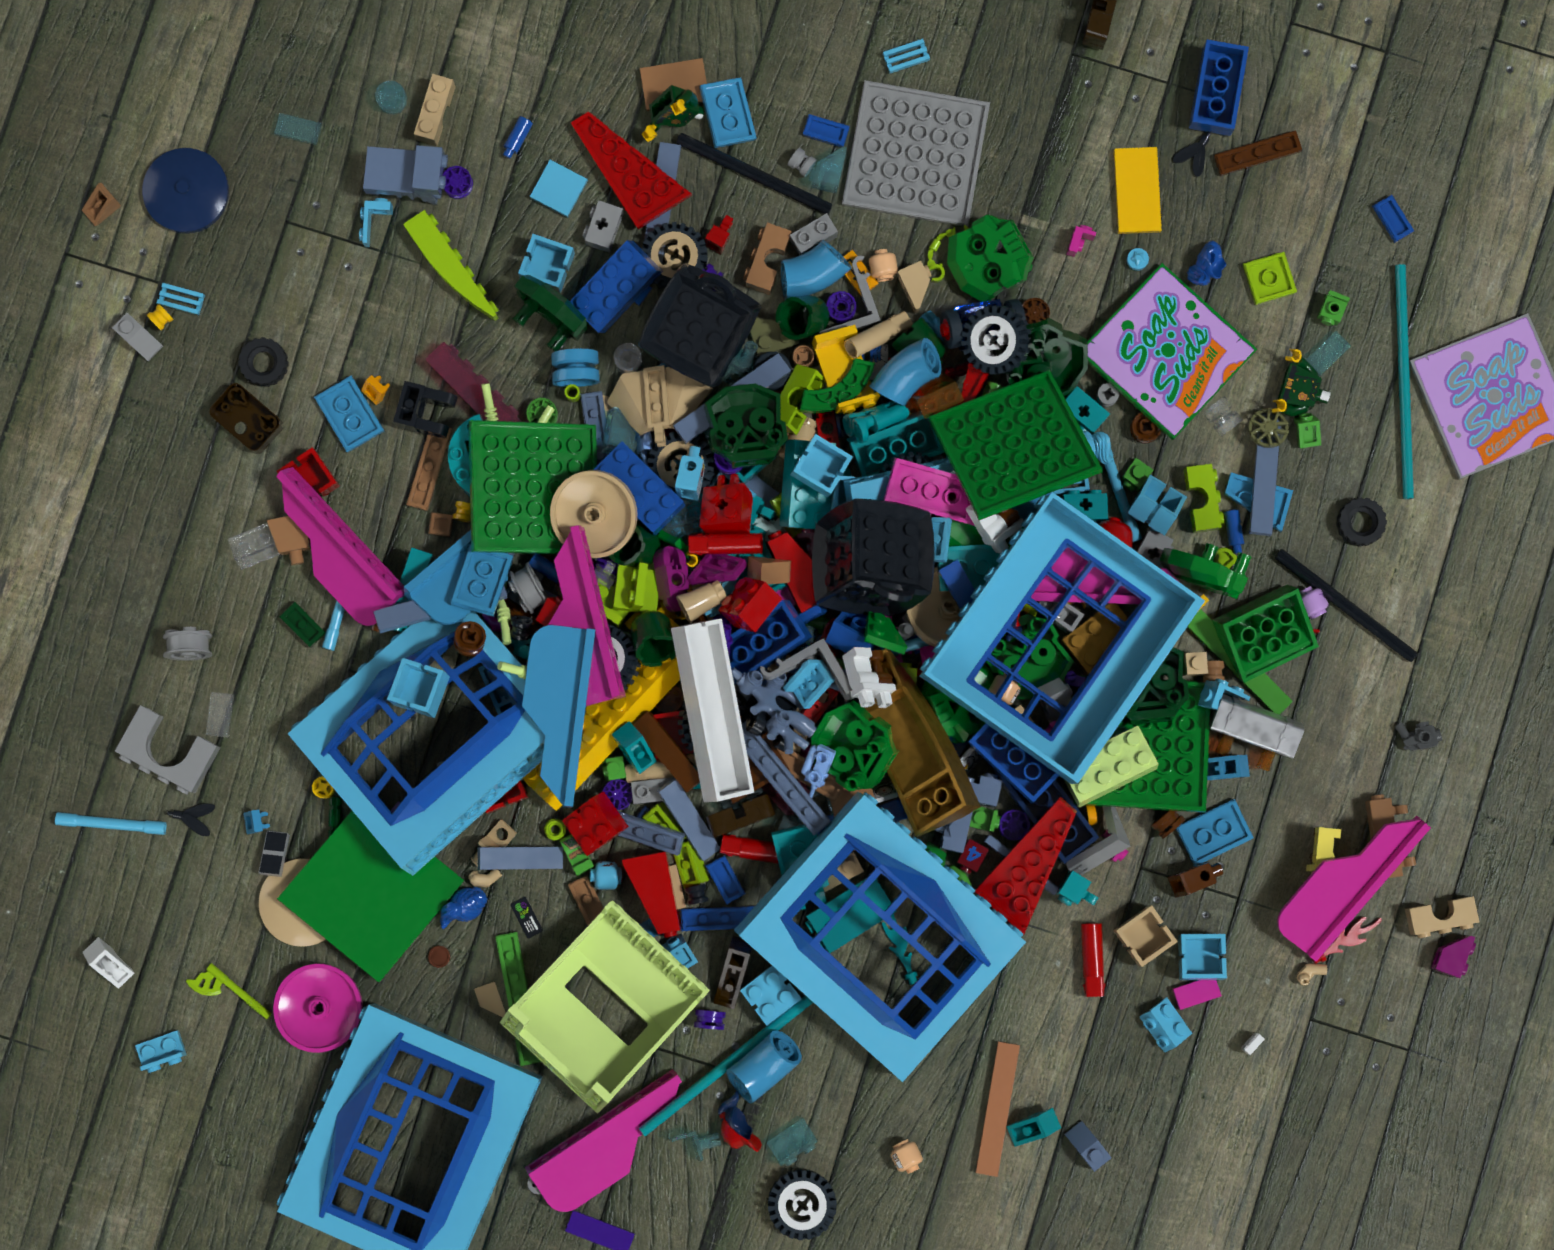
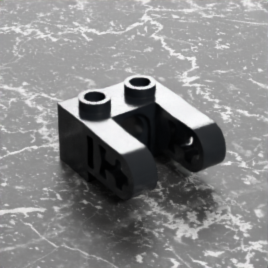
(412, 407)
(756, 723)

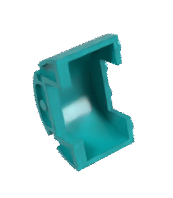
(459, 455)

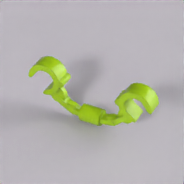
(933, 248)

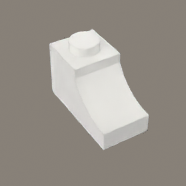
(107, 962)

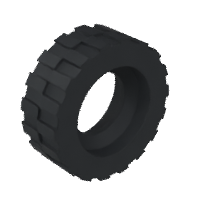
(263, 345)
(1373, 510)

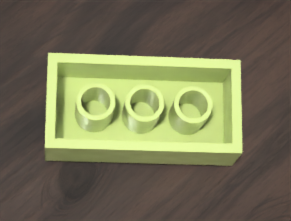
(1117, 764)

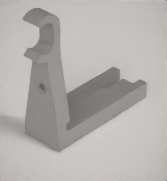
(869, 304)
(819, 649)
(1105, 849)

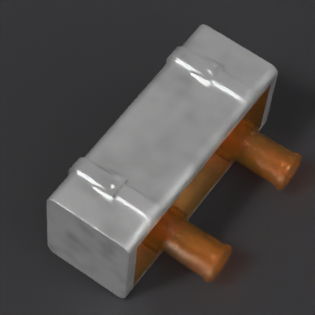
(1257, 727)

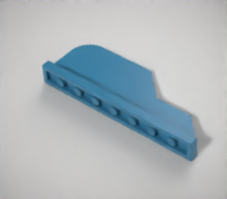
(436, 584)
(557, 701)

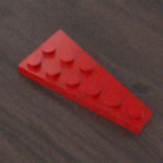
(636, 180)
(1023, 873)

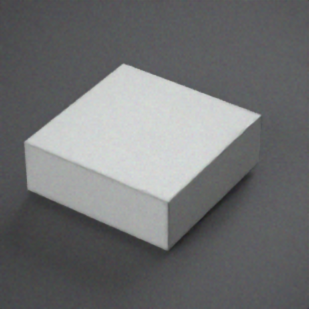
(1252, 1043)

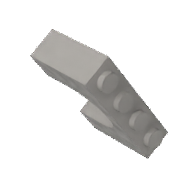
(136, 747)

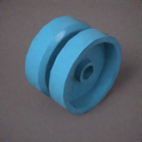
(575, 367)

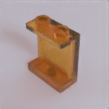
(936, 396)

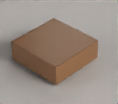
(441, 524)

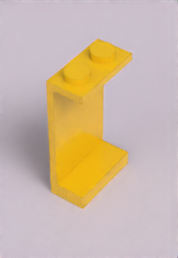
(836, 364)

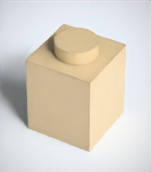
(1195, 664)

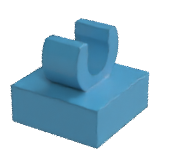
(253, 821)

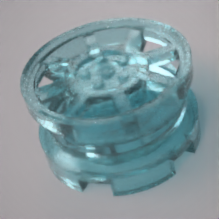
(391, 97)

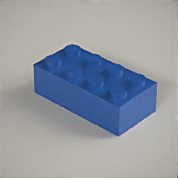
(1218, 87)
(616, 286)
(654, 499)
(774, 639)
(1013, 763)

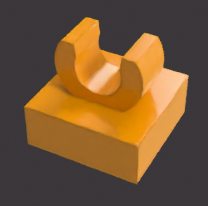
(374, 389)

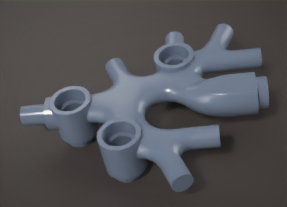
(780, 719)

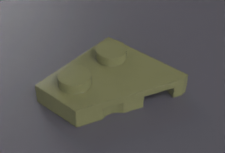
(769, 337)

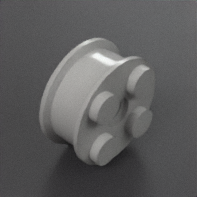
(528, 587)
(187, 644)

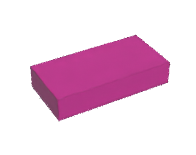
(1196, 993)

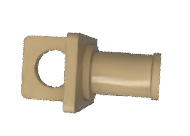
(492, 840)

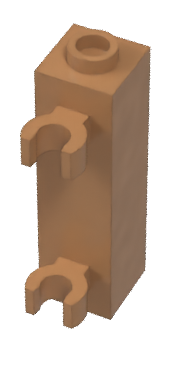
(1382, 812)

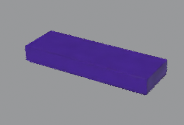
(599, 1231)

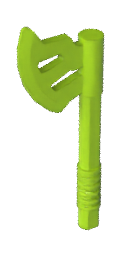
(221, 978)

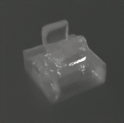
(604, 575)

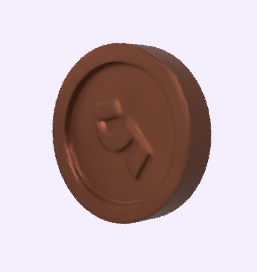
(439, 956)

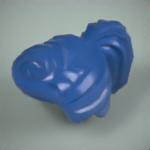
(1208, 265)
(463, 906)

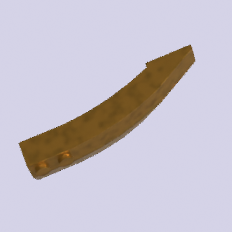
(927, 766)

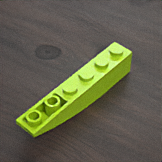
(447, 262)

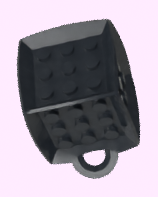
(699, 324)
(873, 557)

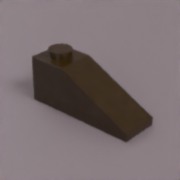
(733, 973)

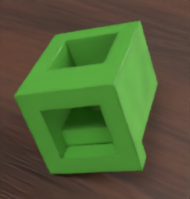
(1326, 314)
(614, 768)

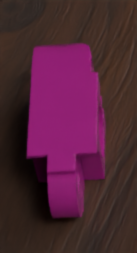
(669, 565)

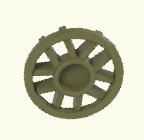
(1268, 428)

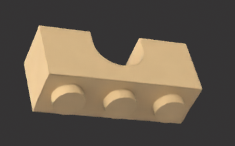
(431, 116)
(1461, 913)

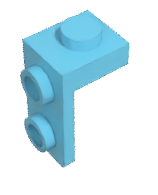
(379, 206)
(1213, 692)

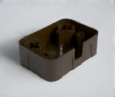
(1099, 23)
(230, 412)
(748, 814)

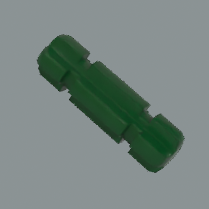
(334, 814)

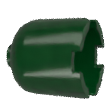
(802, 316)
(919, 330)
(638, 549)
(652, 638)

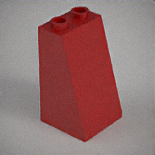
(801, 577)
(655, 888)

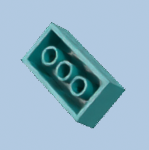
(906, 436)
(800, 503)

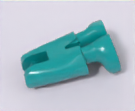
(873, 418)

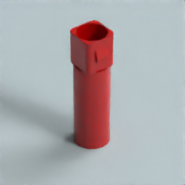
(725, 543)
(749, 848)
(1092, 959)

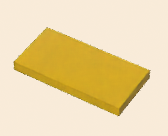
(1137, 190)

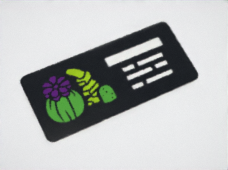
(526, 917)

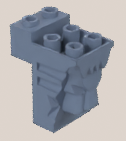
(406, 172)
(955, 833)

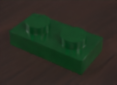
(302, 624)

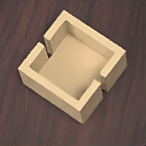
(1145, 936)

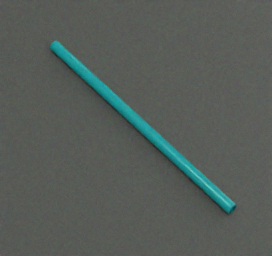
(1404, 381)
(721, 1068)

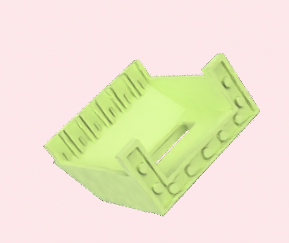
(573, 1038)

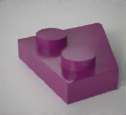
(717, 567)

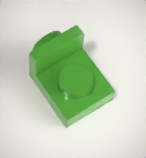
(1308, 430)
(1136, 475)
(985, 819)

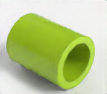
(572, 387)

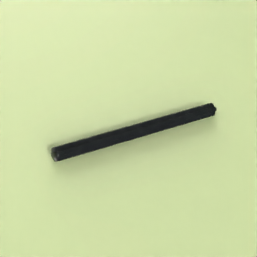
(754, 173)
(1346, 605)

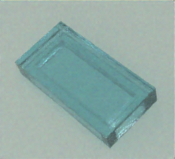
(298, 129)
(1328, 353)

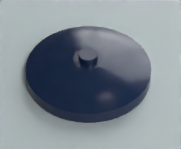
(185, 190)

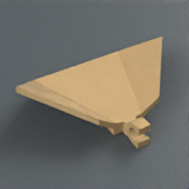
(657, 399)

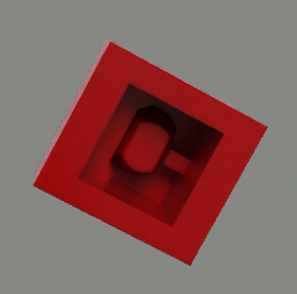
(719, 236)

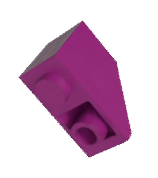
(1453, 956)

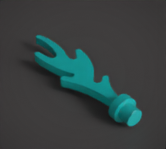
(901, 945)

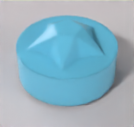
(1137, 259)

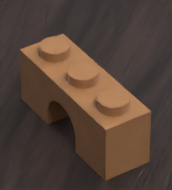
(772, 240)

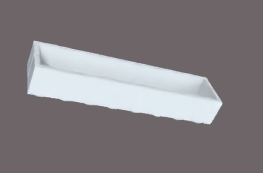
(712, 710)

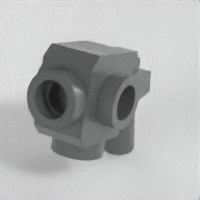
(1422, 738)

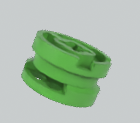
(536, 409)

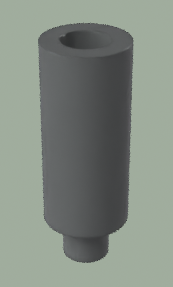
(905, 630)

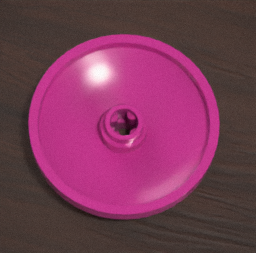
(297, 1011)

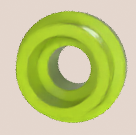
(548, 826)

